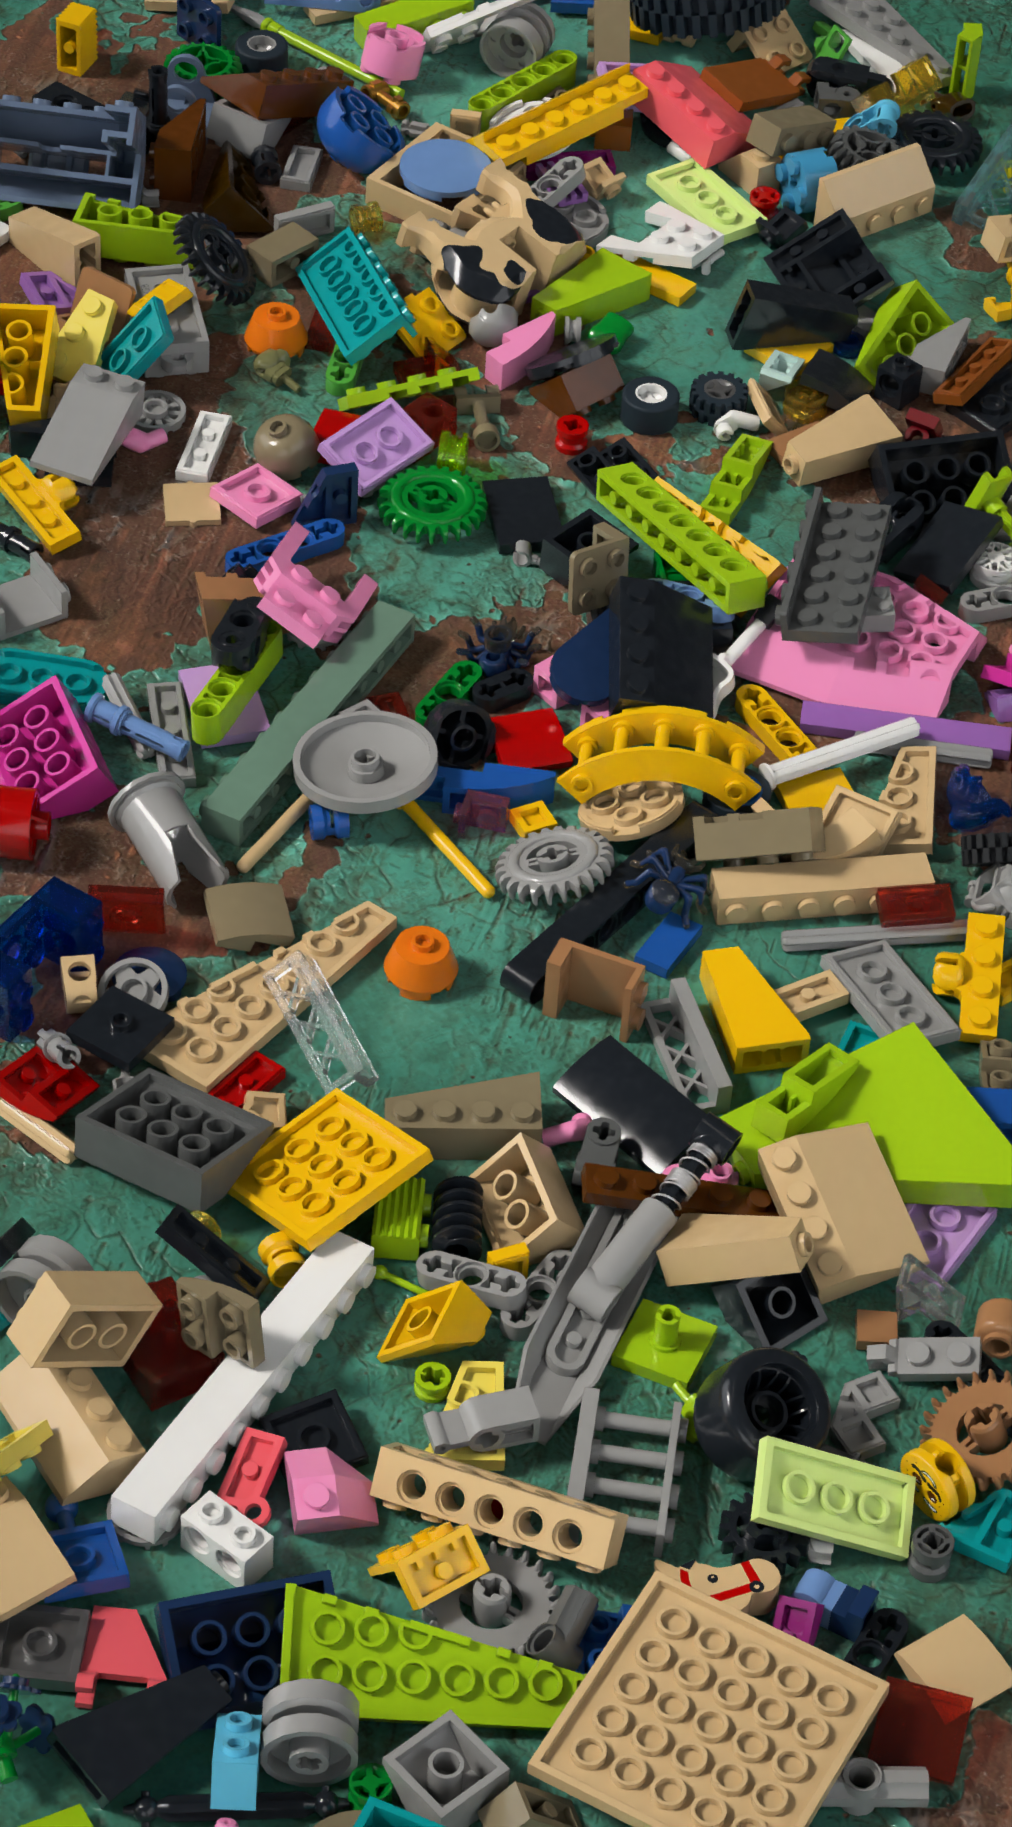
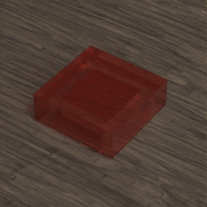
(930, 590)

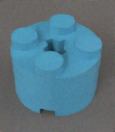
(800, 177)

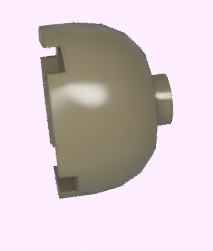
(286, 446)

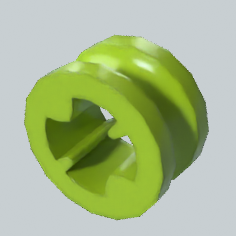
(426, 1390)

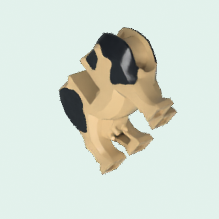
(504, 252)

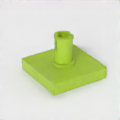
(664, 1344)

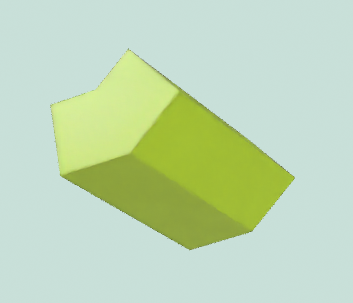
(969, 63)

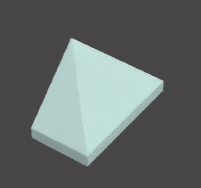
(780, 370)

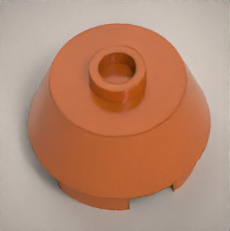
(276, 327)
(421, 963)

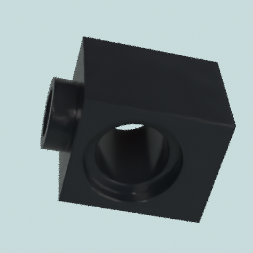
(898, 381)

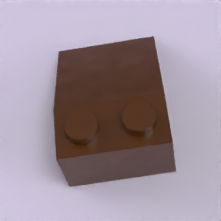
(179, 154)

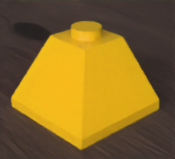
(436, 1323)

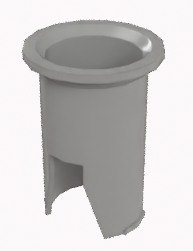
(165, 832)

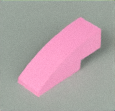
(519, 348)

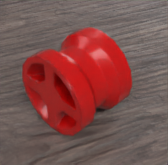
(765, 200)
(571, 434)

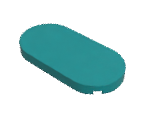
(27, 669)

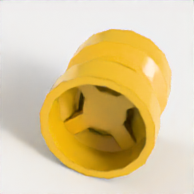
(281, 1257)

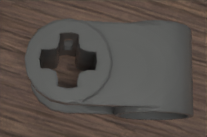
(598, 1146)

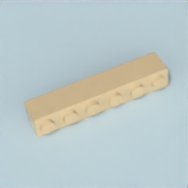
(811, 887)

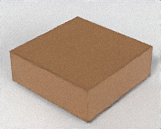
(874, 1327)

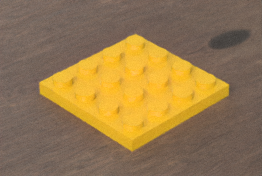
(327, 1169)

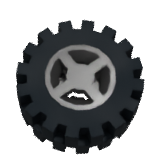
(716, 395)

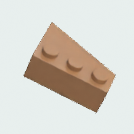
(218, 594)

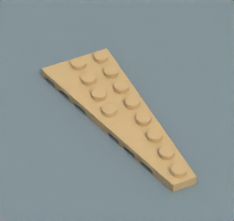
(241, 1014)

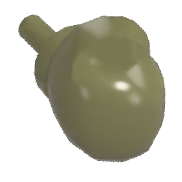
(275, 368)

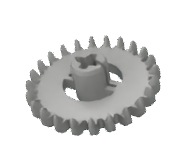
(554, 863)
(492, 1606)

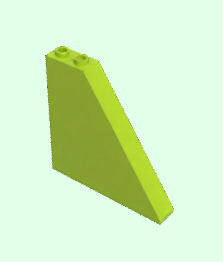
(922, 1118)

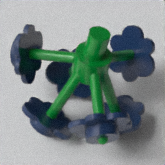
(34, 1722)

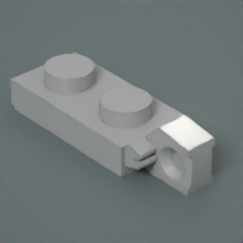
(927, 1358)

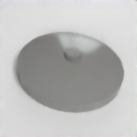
(365, 762)

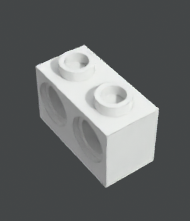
(226, 1541)

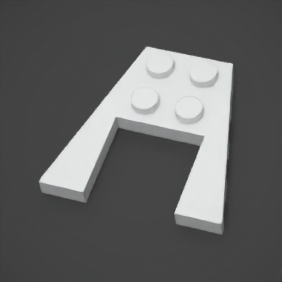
(467, 26)

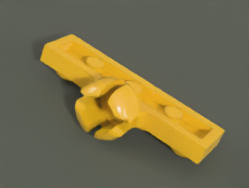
(41, 503)
(974, 976)

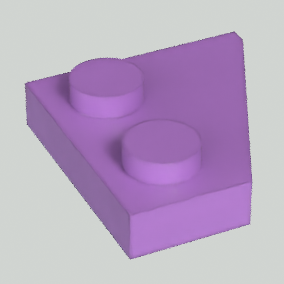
(48, 289)

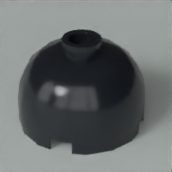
(461, 733)

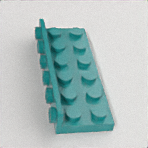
(354, 295)

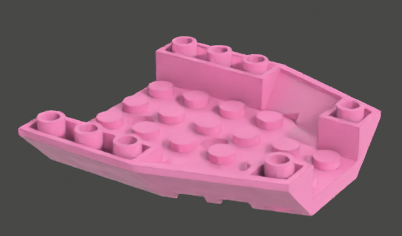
(883, 671)

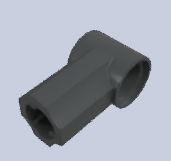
(562, 1633)

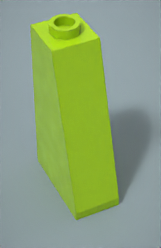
(593, 289)

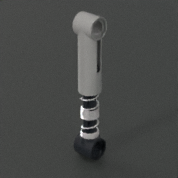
(603, 1283)

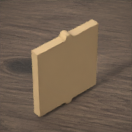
(190, 504)

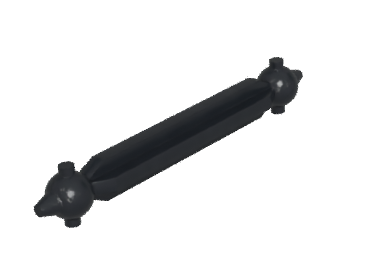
(268, 1807)

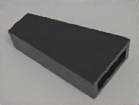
(788, 316)
(132, 1735)

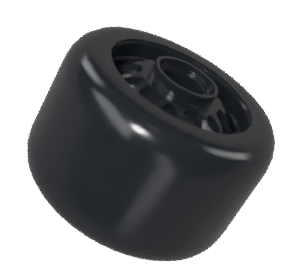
(757, 1397)

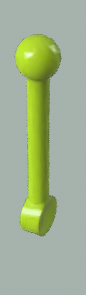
(382, 1273)

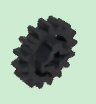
(758, 1539)

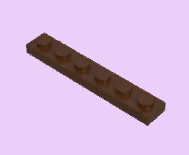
(629, 1187)

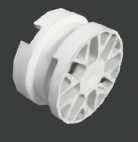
(993, 567)

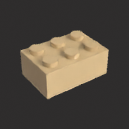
(84, 1319)

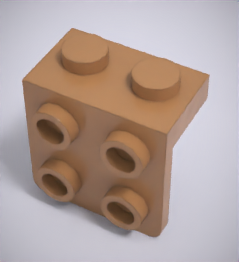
(108, 286)

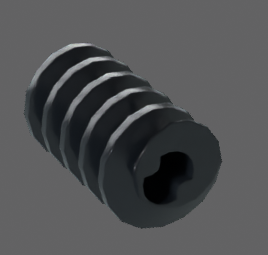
(458, 1217)

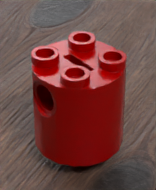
(22, 822)

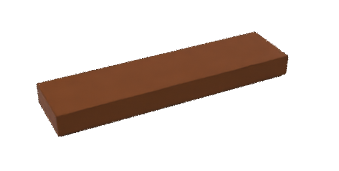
(974, 372)

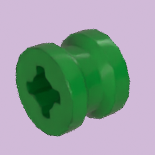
(370, 1779)

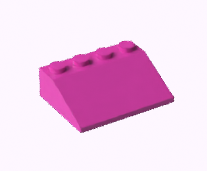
(53, 750)

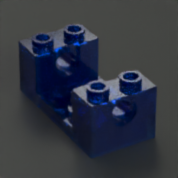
(48, 925)

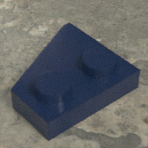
(331, 496)

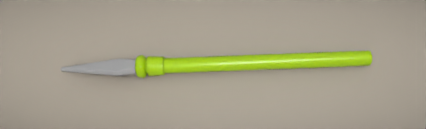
(258, 21)

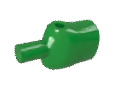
(613, 324)

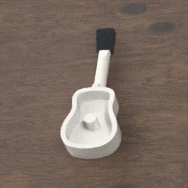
(722, 671)

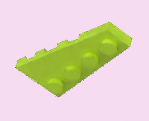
(415, 386)

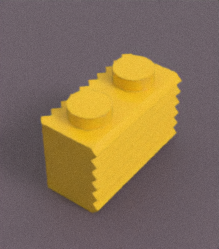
(76, 39)

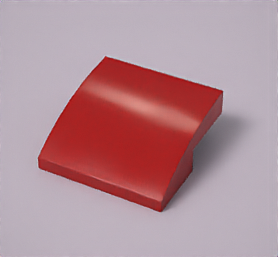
(531, 740)
(44, 1086)

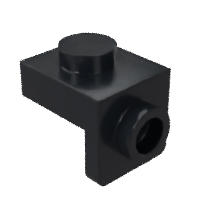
(781, 228)

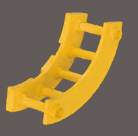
(608, 761)

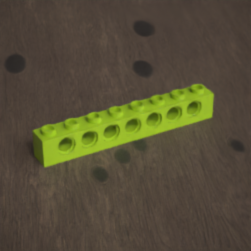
(681, 538)

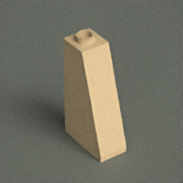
(55, 243)
(839, 442)
(732, 1248)

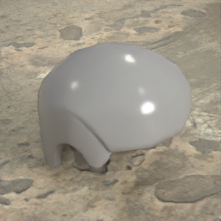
(489, 328)

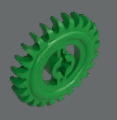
(434, 510)

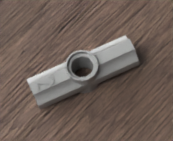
(883, 1787)

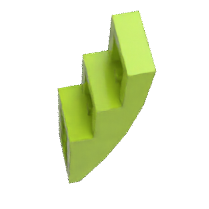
(737, 477)

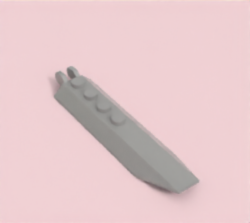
(566, 1344)

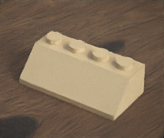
(879, 191)
(91, 1439)

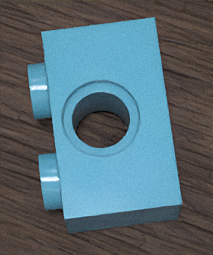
(236, 1761)

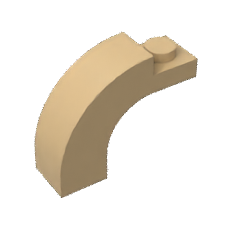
(845, 838)

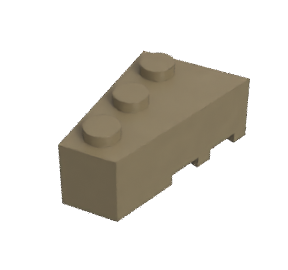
(760, 836)

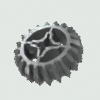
(858, 145)

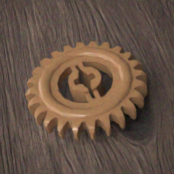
(987, 1416)

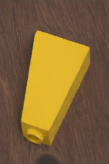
(750, 1015)

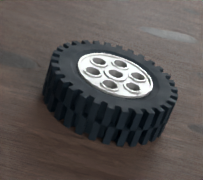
(702, 16)

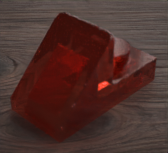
(434, 359)

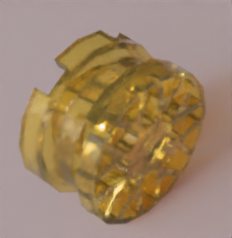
(804, 403)

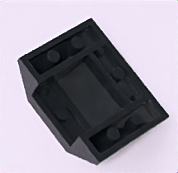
(831, 260)

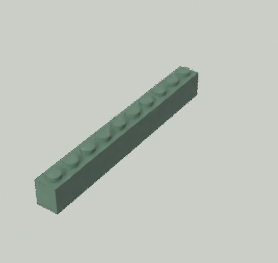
(341, 682)

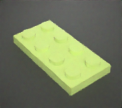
(706, 199)
(833, 1498)

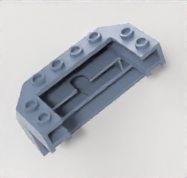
(61, 147)

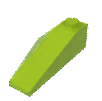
(899, 325)

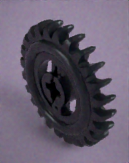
(942, 138)
(214, 260)

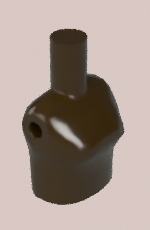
(953, 103)

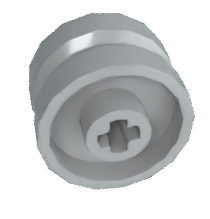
(29, 1263)
(309, 1732)

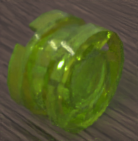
(453, 451)

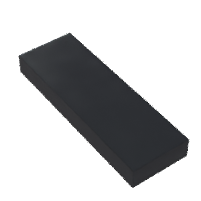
(210, 1253)

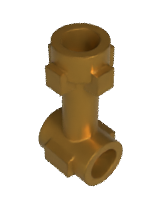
(380, 92)

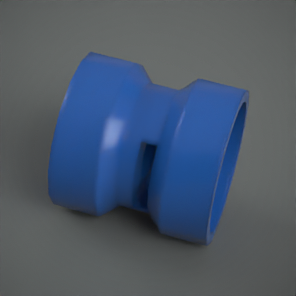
(321, 824)

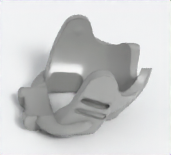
(999, 898)

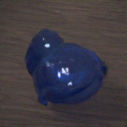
(971, 803)

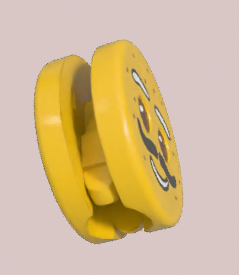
(942, 1479)

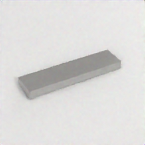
(169, 712)

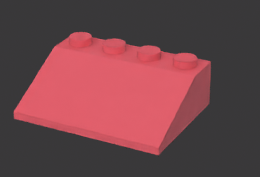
(692, 113)

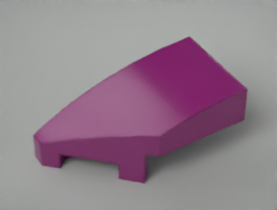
(798, 1618)

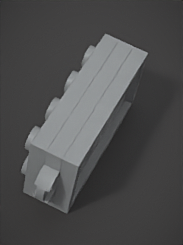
(191, 343)

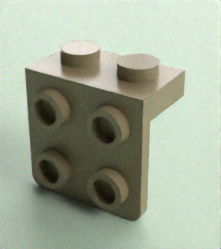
(597, 569)

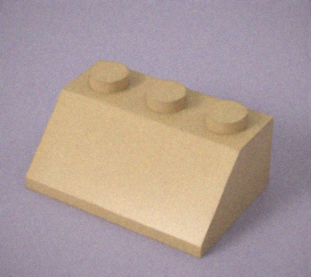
(527, 1200)

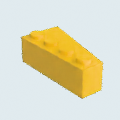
(27, 359)

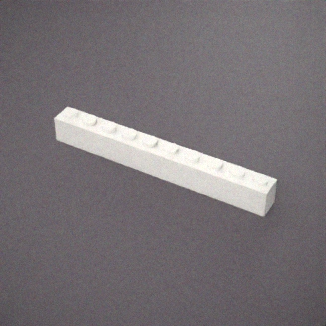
(237, 1394)

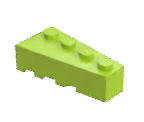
(131, 233)

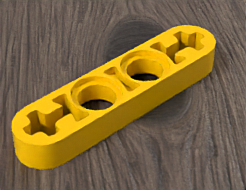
(770, 734)

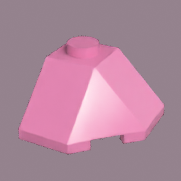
(327, 1492)

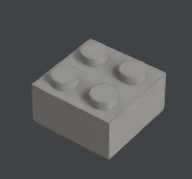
(880, 611)

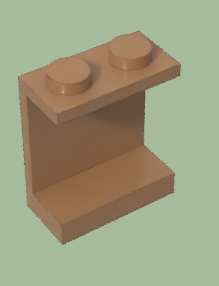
(597, 982)

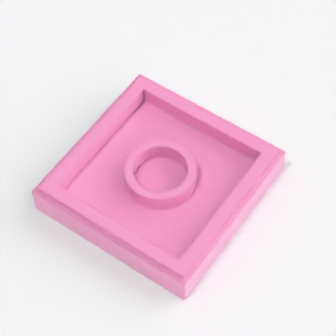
(256, 495)

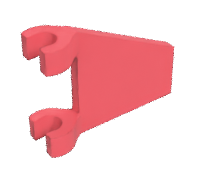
(116, 1650)

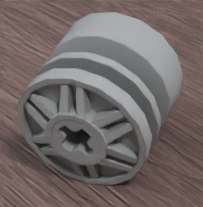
(517, 39)

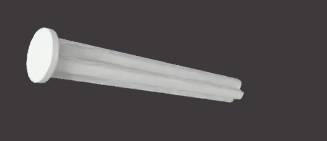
(839, 752)

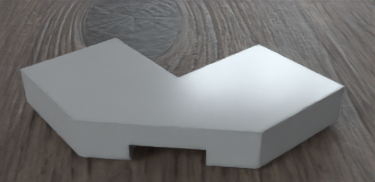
(858, 1403)

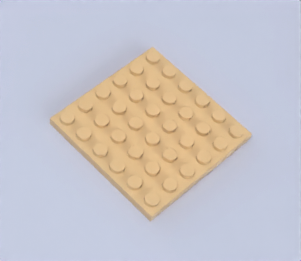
(707, 1719)

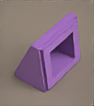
(1000, 703)

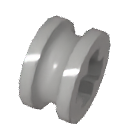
(572, 330)

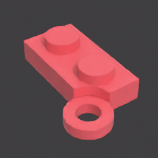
(253, 1473)

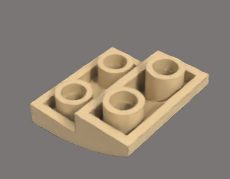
(957, 1661)

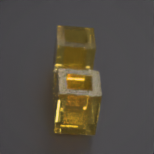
(913, 85)

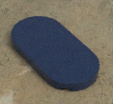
(582, 665)

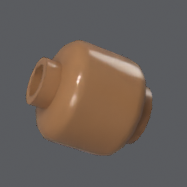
(995, 1327)

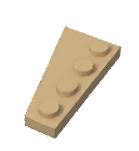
(912, 792)

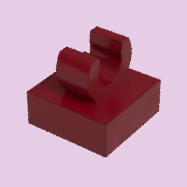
(922, 424)

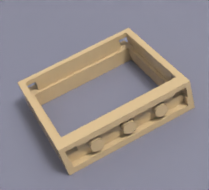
(385, 182)

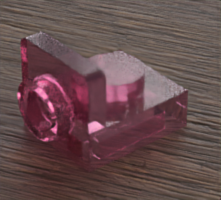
(482, 811)

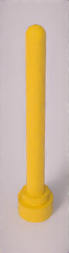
(449, 849)

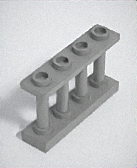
(590, 1451)

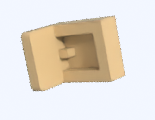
(601, 181)

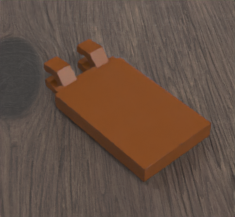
(755, 82)

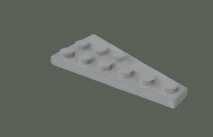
(885, 30)

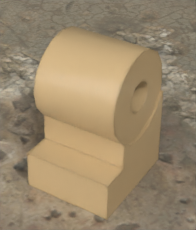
(78, 987)

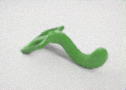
(829, 40)

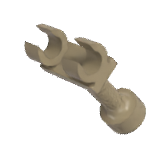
(485, 434)

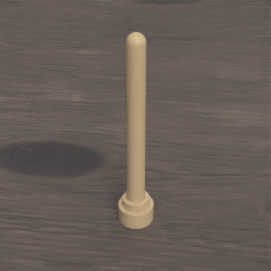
(273, 834)

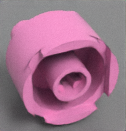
(392, 52)

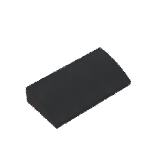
(651, 1112)

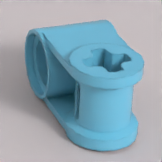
(880, 116)

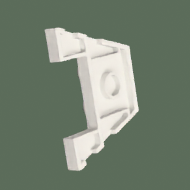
(677, 243)

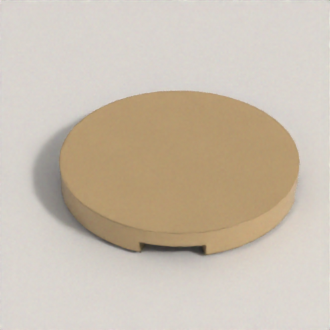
(633, 809)

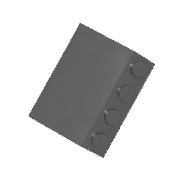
(170, 1139)

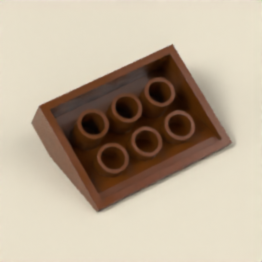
(279, 93)

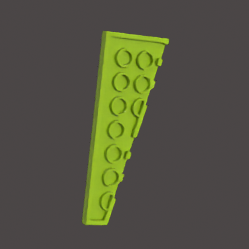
(417, 1670)

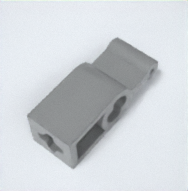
(486, 1422)

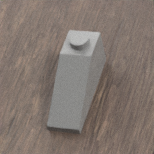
(941, 354)

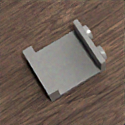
(32, 600)

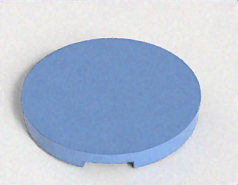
(442, 169)

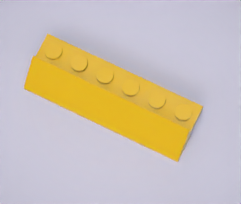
(563, 118)

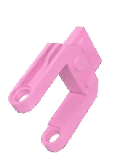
(302, 601)

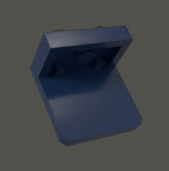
(199, 21)

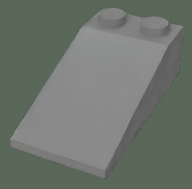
(89, 424)

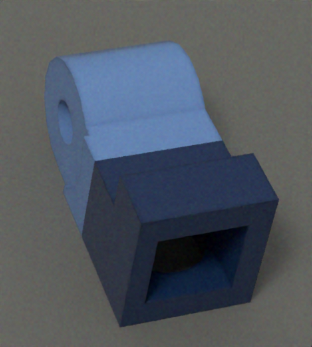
(845, 1607)

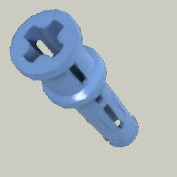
(122, 721)

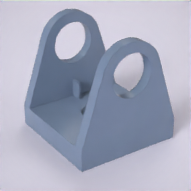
(187, 91)

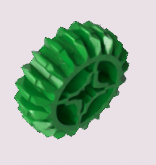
(214, 59)

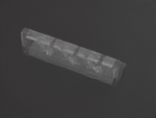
(332, 1019)

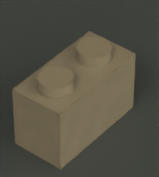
(281, 252)

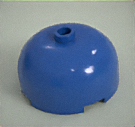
(357, 131)

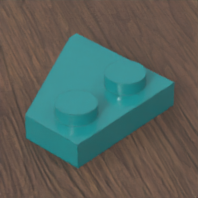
(986, 1531)

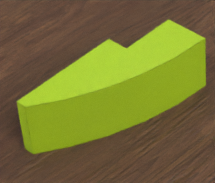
(803, 1092)

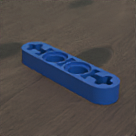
(323, 537)

